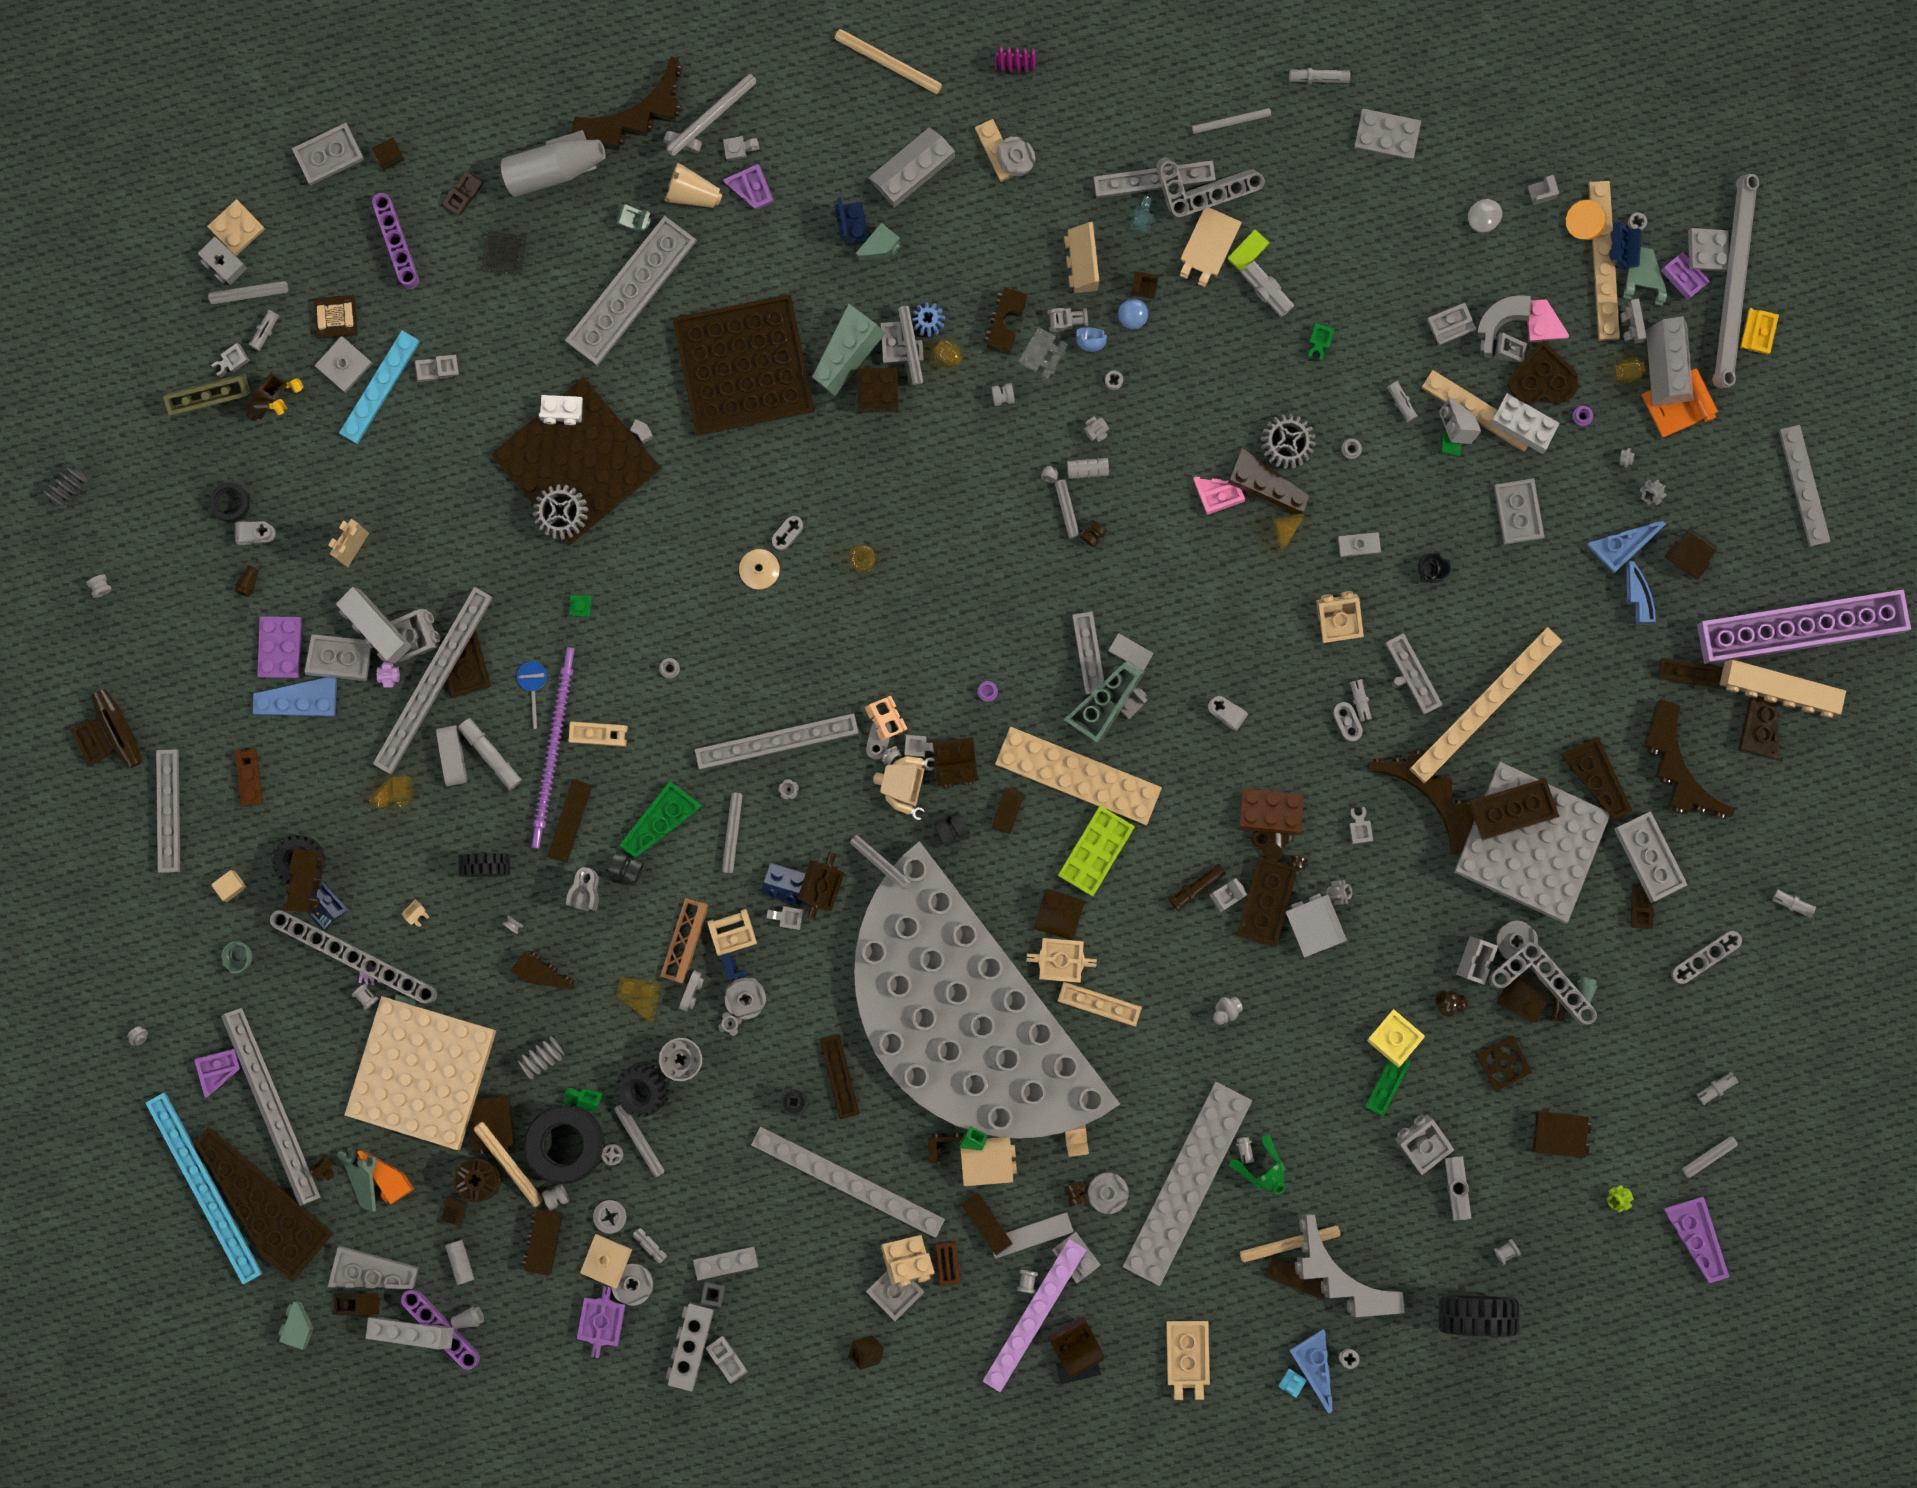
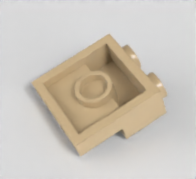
(1340, 617)
(907, 1261)

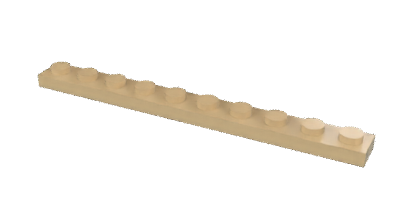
(1485, 705)

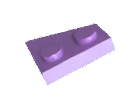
(751, 186)
(216, 1069)

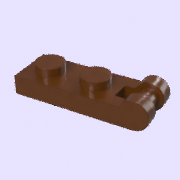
(249, 777)

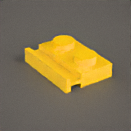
(1759, 331)

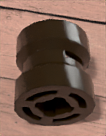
(1093, 533)
(1076, 1193)

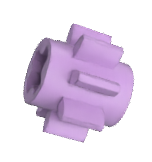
(388, 674)

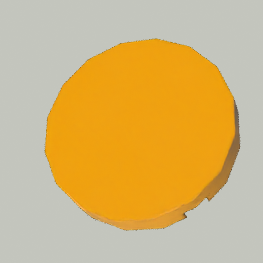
(1586, 220)

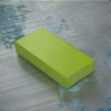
(1248, 250)

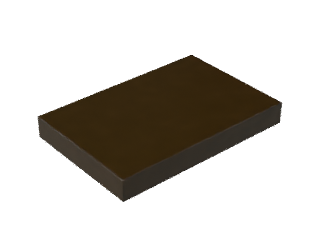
(469, 671)

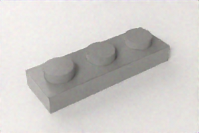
(725, 1263)

